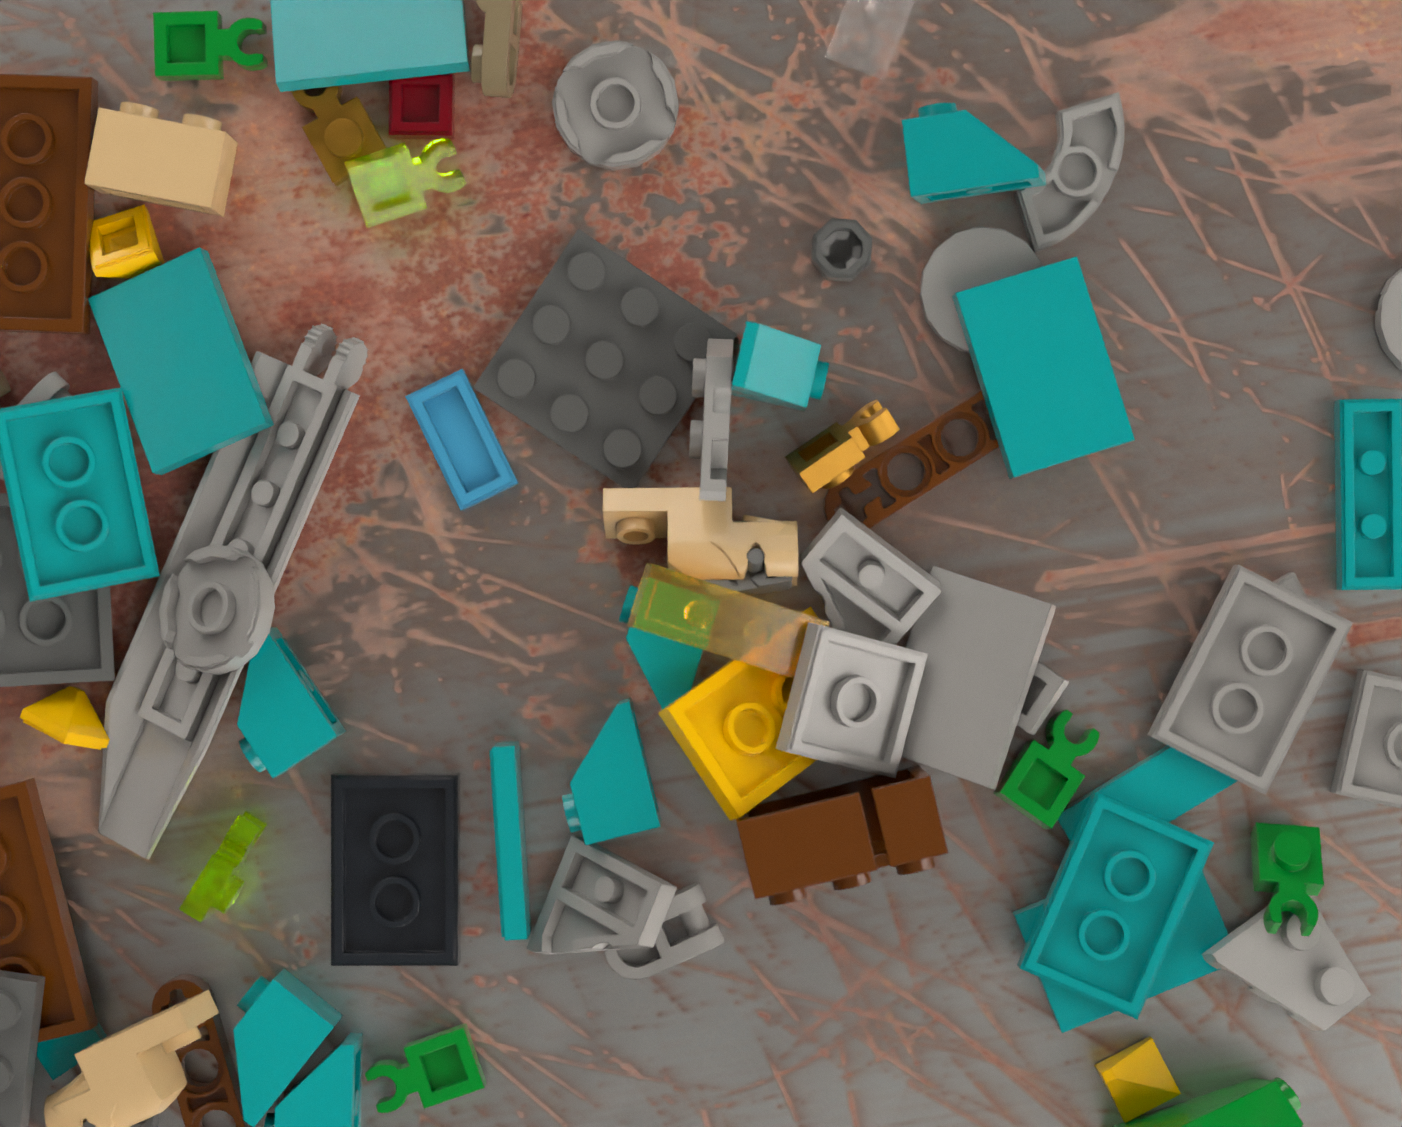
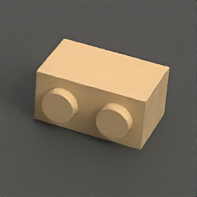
(161, 159)

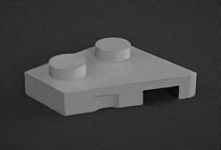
(600, 904)

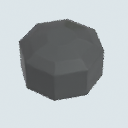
(841, 249)

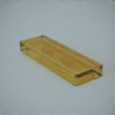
(720, 620)

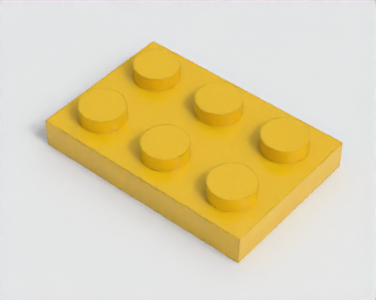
(732, 734)

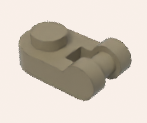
(496, 59)

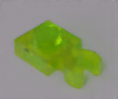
(392, 182)
(218, 882)

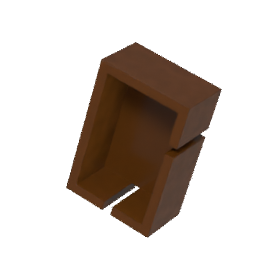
(841, 835)

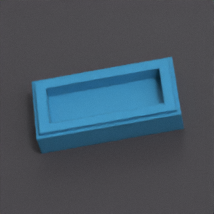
(462, 439)

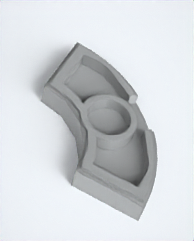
(1078, 174)

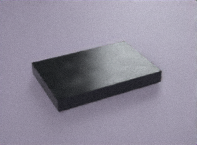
(395, 869)

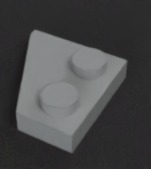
(711, 435)
(866, 581)
(1296, 971)

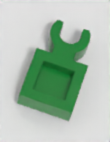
(195, 45)
(1042, 777)
(1291, 868)
(437, 1068)

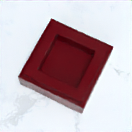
(422, 107)

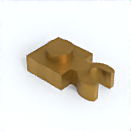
(339, 131)
(833, 452)

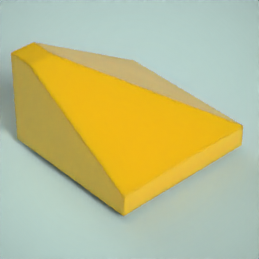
(124, 244)
(67, 718)
(1137, 1079)

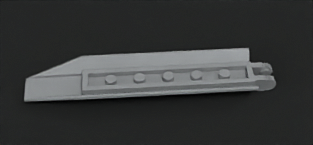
(250, 500)

